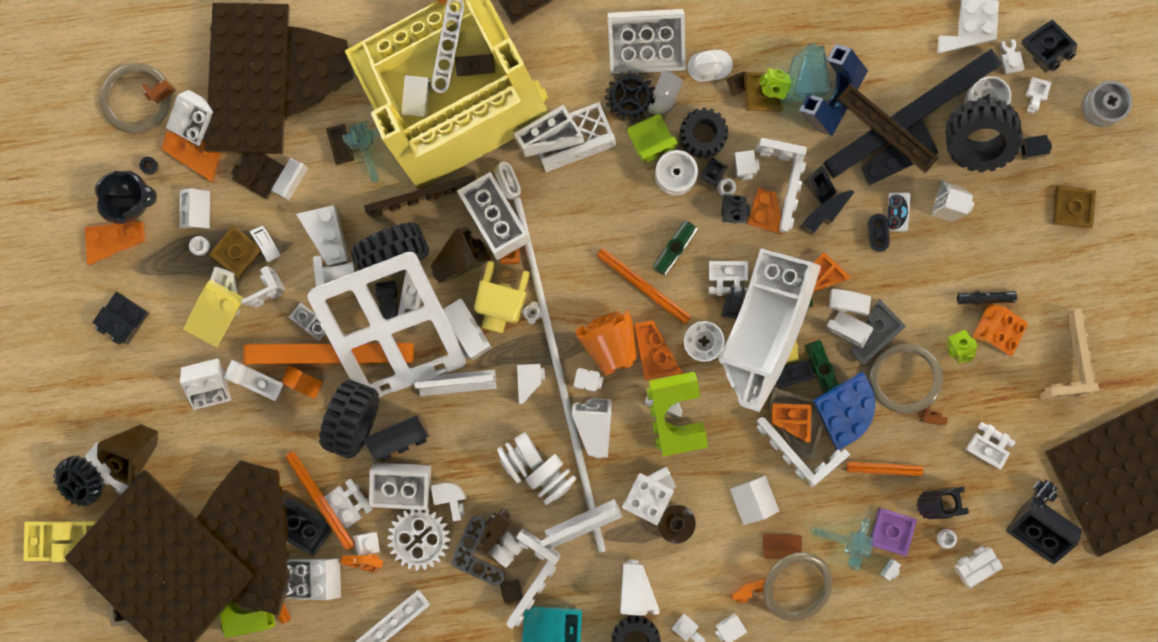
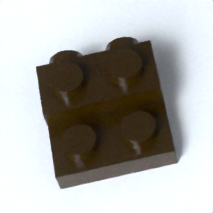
(257, 173)
(496, 525)

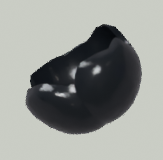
(123, 196)

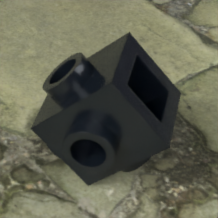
(734, 209)

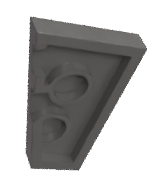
(885, 328)

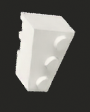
(549, 133)
(952, 202)
(326, 233)
(466, 330)

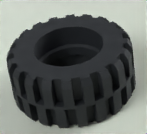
(984, 115)
(389, 244)
(349, 419)

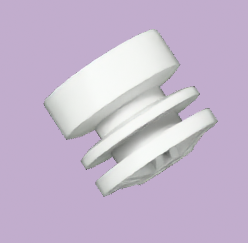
(989, 87)
(712, 333)
(520, 458)
(550, 479)

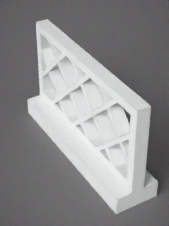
(589, 148)
(458, 383)
(582, 524)

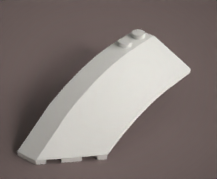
(767, 325)

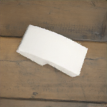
(849, 301)
(308, 321)

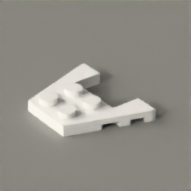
(976, 25)

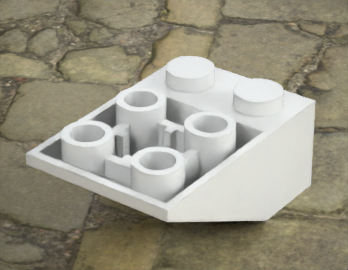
(314, 579)

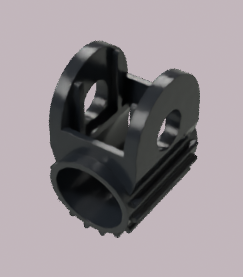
(931, 504)

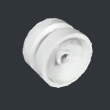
(676, 184)

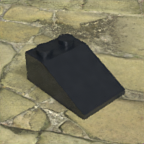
(305, 524)

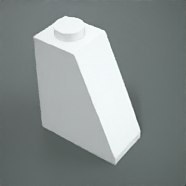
(593, 424)
(636, 591)

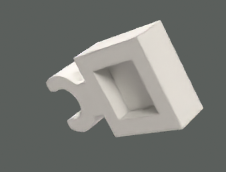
(1011, 60)

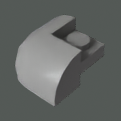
(665, 93)

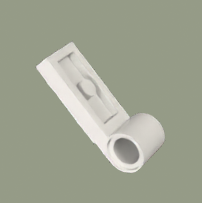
(254, 380)

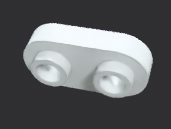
(507, 180)

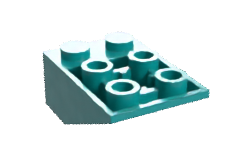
(552, 624)

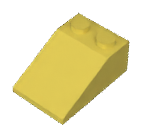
(213, 313)

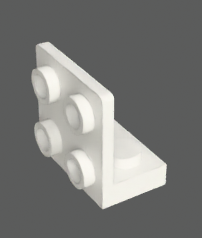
(273, 291)
(648, 499)

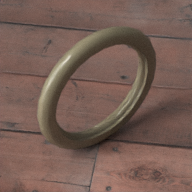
(105, 102)
(906, 408)
(817, 605)

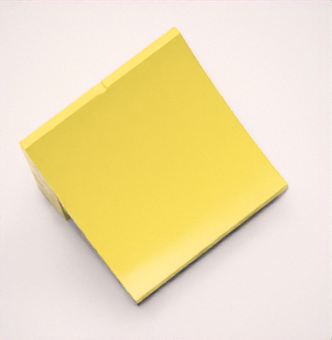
(473, 112)

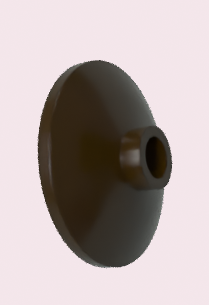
(684, 527)

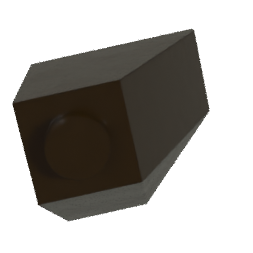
(459, 256)
(127, 452)

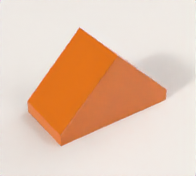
(301, 382)

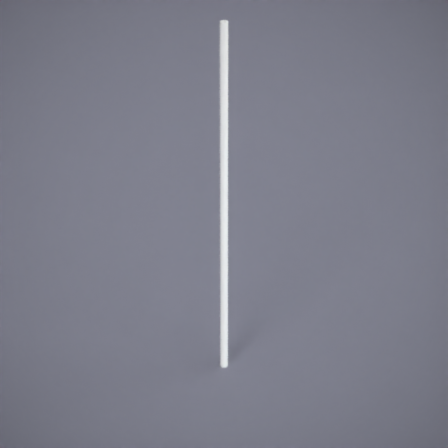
(559, 373)

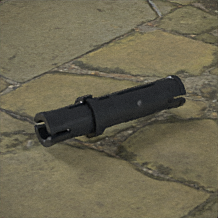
(978, 298)

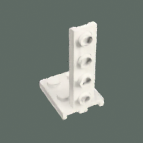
(786, 152)
(791, 457)
(527, 540)

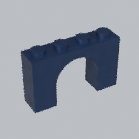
(849, 70)

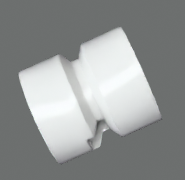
(506, 549)

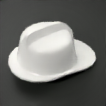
(710, 65)

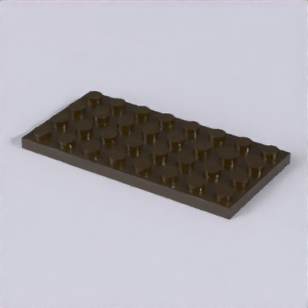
(247, 78)

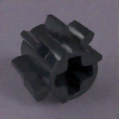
(1045, 491)

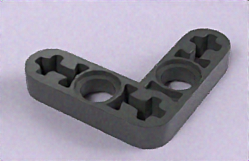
(471, 560)

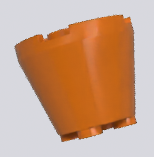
(609, 341)

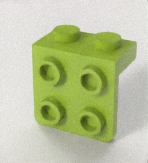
(651, 138)

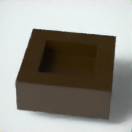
(736, 83)
(511, 591)

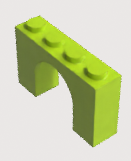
(664, 394)
(241, 622)

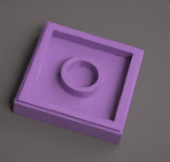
(893, 531)

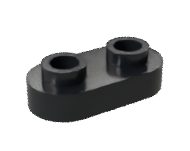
(878, 233)

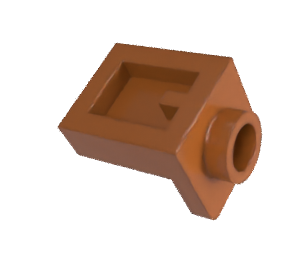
(159, 92)
(932, 418)

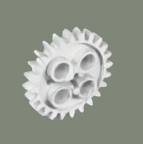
(430, 551)

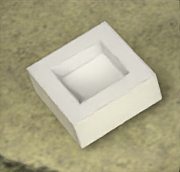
(891, 570)

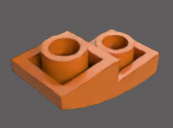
(744, 592)

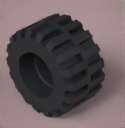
(711, 119)
(635, 623)

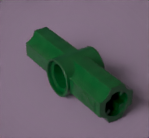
(682, 238)
(818, 357)

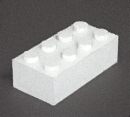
(493, 216)

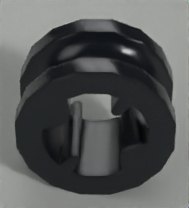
(147, 171)

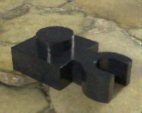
(733, 304)

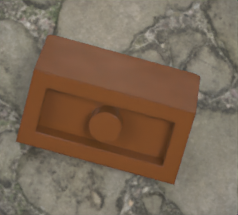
(780, 545)

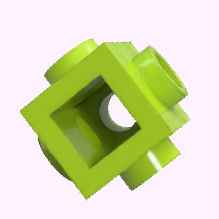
(775, 83)
(962, 347)

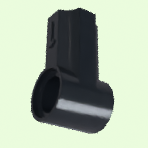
(386, 294)

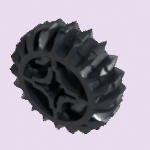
(620, 83)
(78, 481)

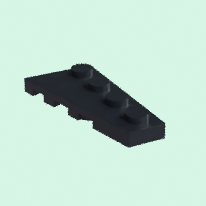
(892, 161)

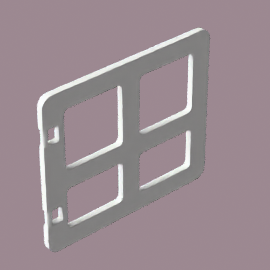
(382, 329)

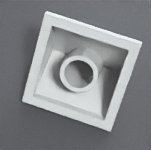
(754, 500)

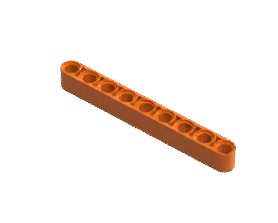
(318, 353)

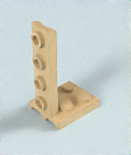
(1083, 362)

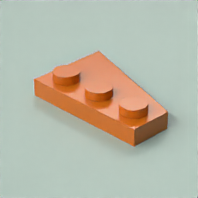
(192, 155)
(654, 353)

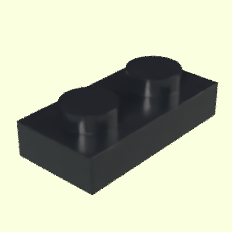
(795, 373)

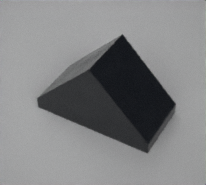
(712, 174)
(820, 185)

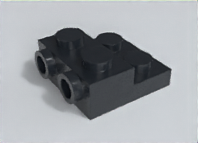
(1050, 46)
(120, 319)

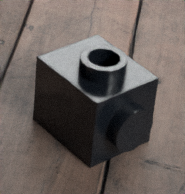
(1035, 147)

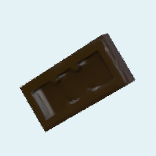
(475, 65)
(341, 152)

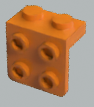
(1000, 328)

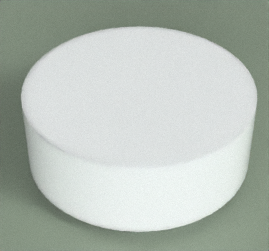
(199, 245)

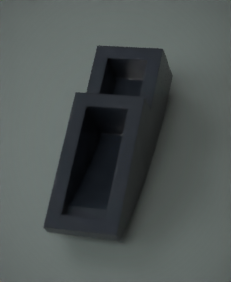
(826, 212)

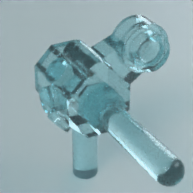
(361, 138)
(856, 543)

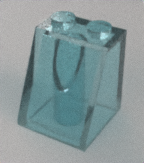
(808, 74)

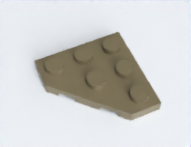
(800, 447)

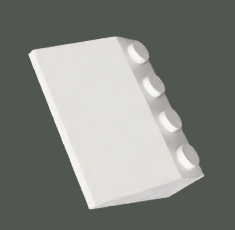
(646, 41)

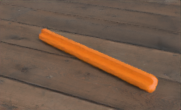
(644, 286)
(320, 501)

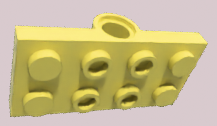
(52, 539)

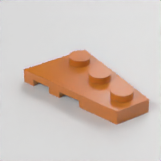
(110, 239)

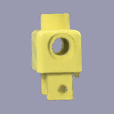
(499, 302)

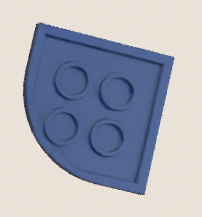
(847, 410)

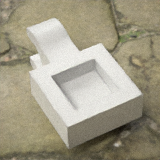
(1037, 91)
(687, 628)

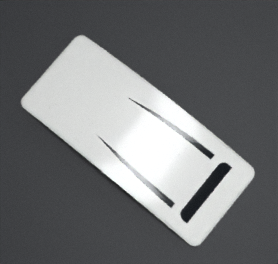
(265, 243)

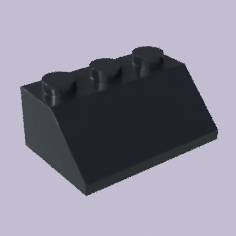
(397, 438)
(1044, 530)

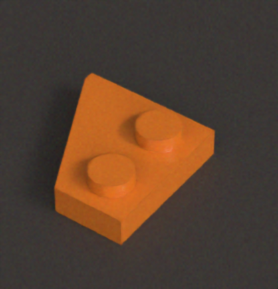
(765, 211)
(829, 273)
(793, 419)
(367, 563)

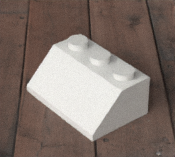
(399, 486)

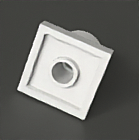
(330, 273)

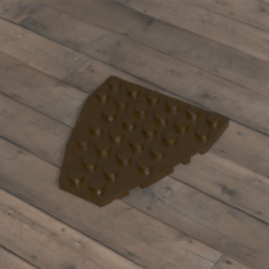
(314, 68)
(252, 524)

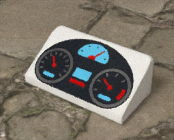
(898, 212)

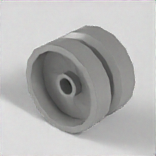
(1107, 104)

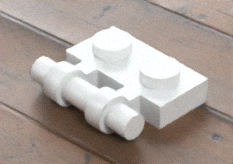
(727, 271)
(988, 451)
(344, 507)

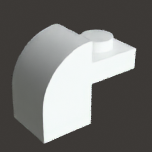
(449, 493)

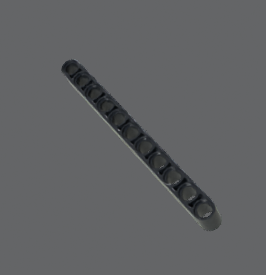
(915, 111)

